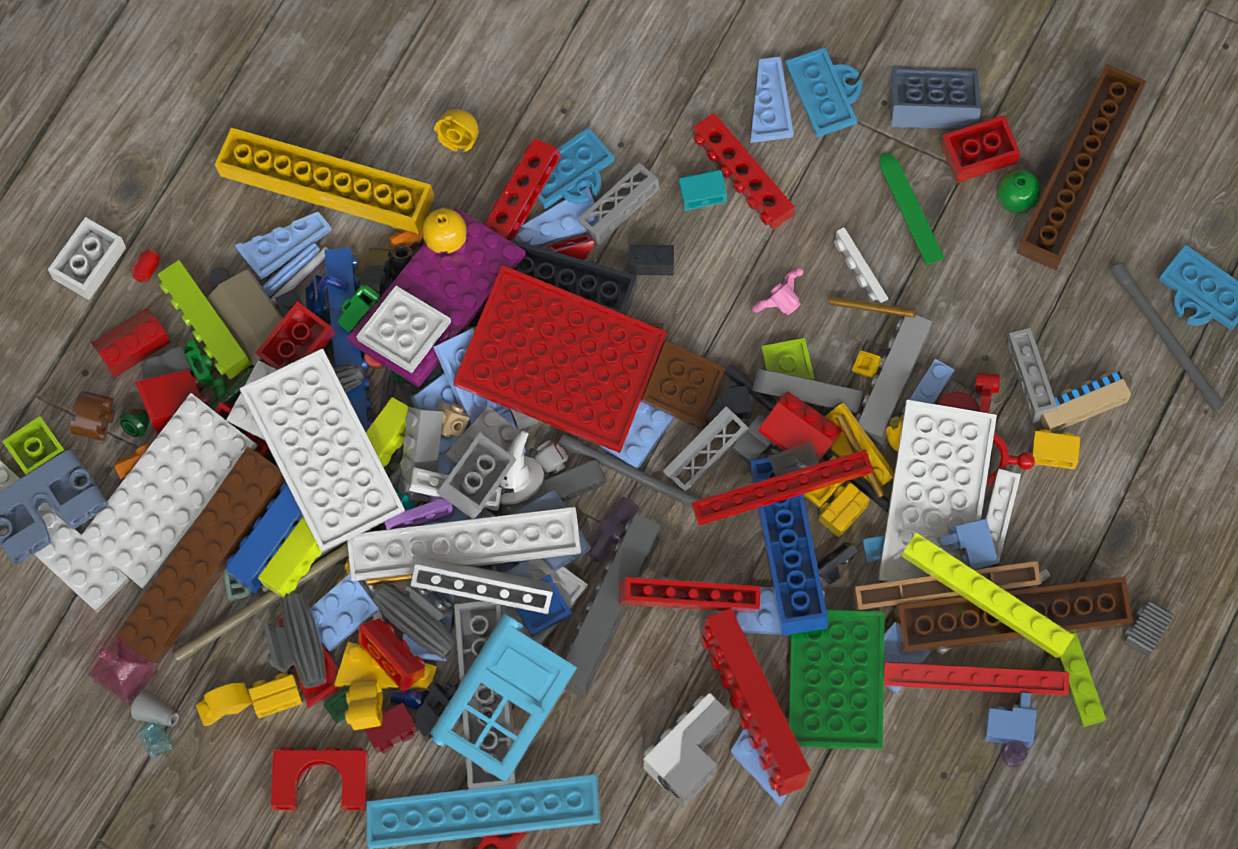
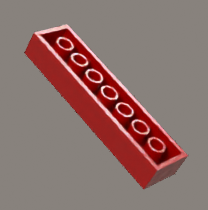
(755, 703)

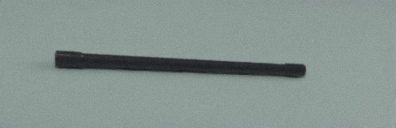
(741, 378)

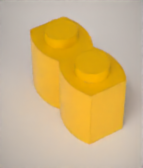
(364, 704)

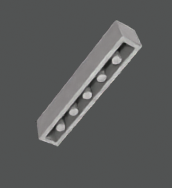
(893, 376)
(482, 584)

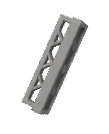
(626, 206)
(1031, 374)
(699, 443)

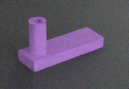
(435, 510)

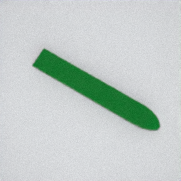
(910, 209)

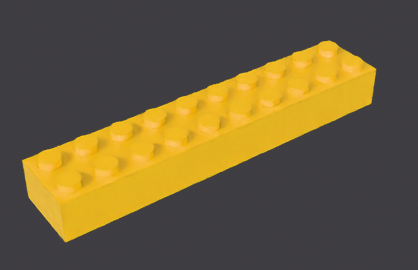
(325, 180)

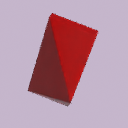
(575, 247)

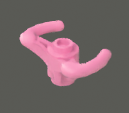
(782, 295)

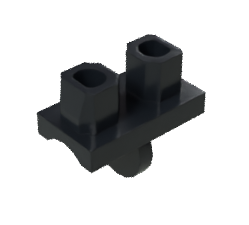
(439, 694)

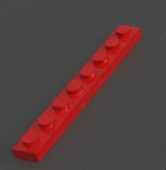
(782, 487)
(976, 678)

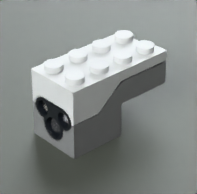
(679, 759)

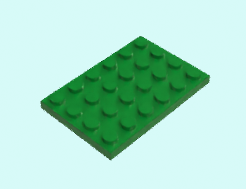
(839, 682)

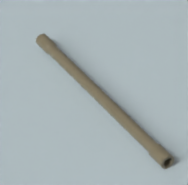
(194, 645)

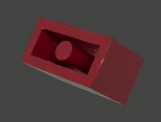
(395, 726)

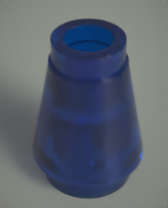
(410, 698)

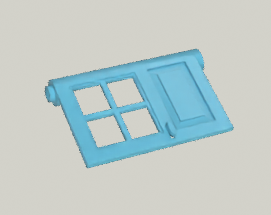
(518, 672)

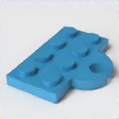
(824, 90)
(576, 169)
(1203, 288)

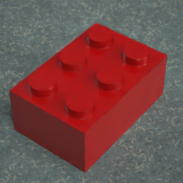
(980, 149)

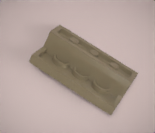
(245, 312)

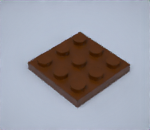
(683, 384)

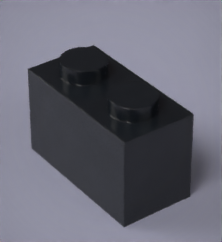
(652, 260)

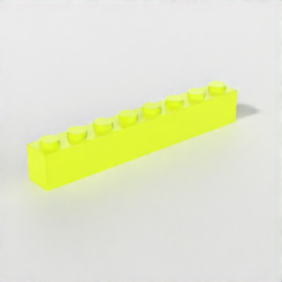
(987, 595)

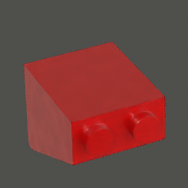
(166, 394)

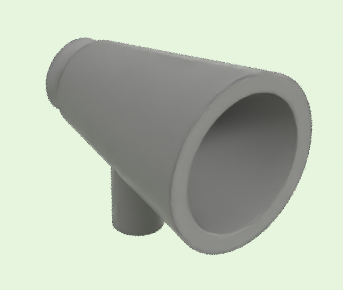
(152, 710)

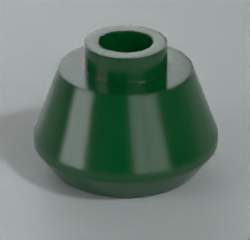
(134, 422)

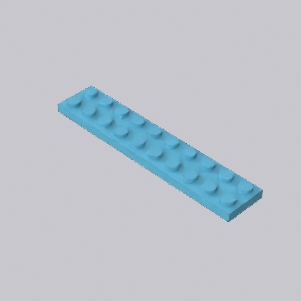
(483, 811)

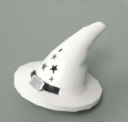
(523, 477)

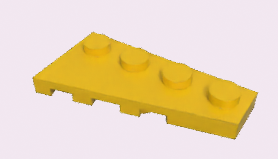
(841, 447)
(360, 667)

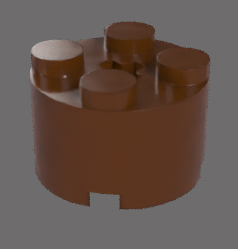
(92, 415)

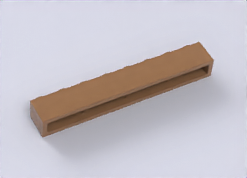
(930, 588)

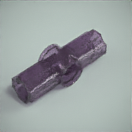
(612, 529)

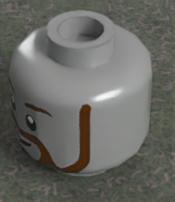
(551, 457)

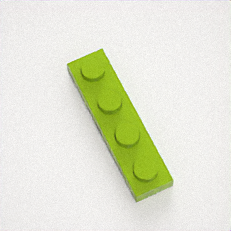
(1081, 684)

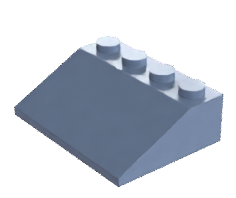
(935, 98)

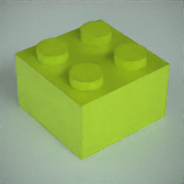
(33, 445)

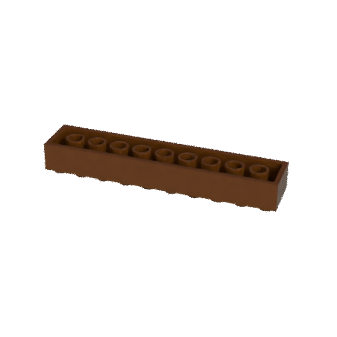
(1081, 167)
(202, 556)
(962, 623)

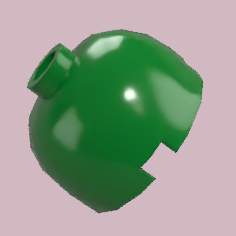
(1018, 191)

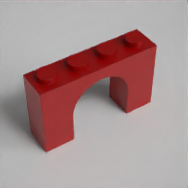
(292, 764)

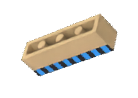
(1086, 401)

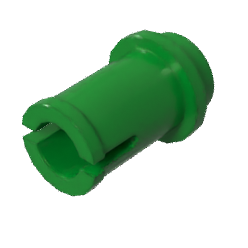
(219, 387)

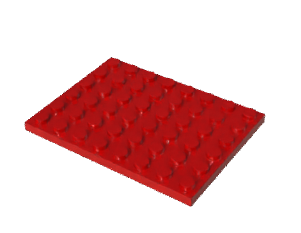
(560, 359)

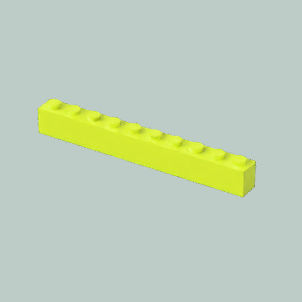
(300, 547)

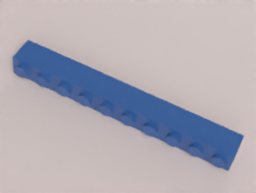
(341, 265)

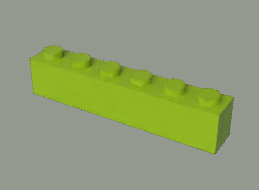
(204, 319)

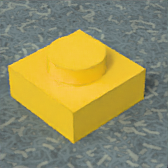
(866, 364)

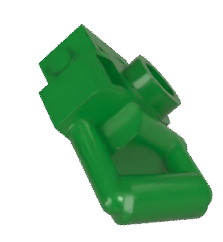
(357, 308)
(199, 362)

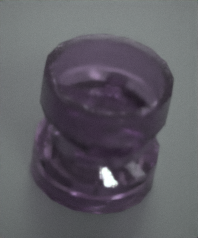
(1011, 756)

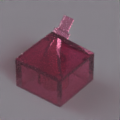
(122, 671)

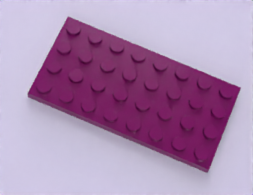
(450, 283)

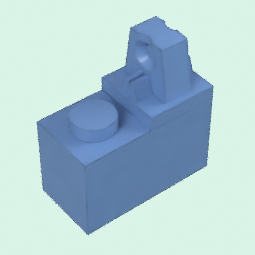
(975, 542)
(1017, 724)

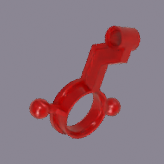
(986, 385)

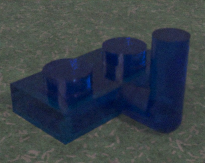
(316, 292)

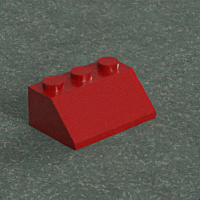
(295, 338)
(131, 342)
(796, 424)
(391, 653)

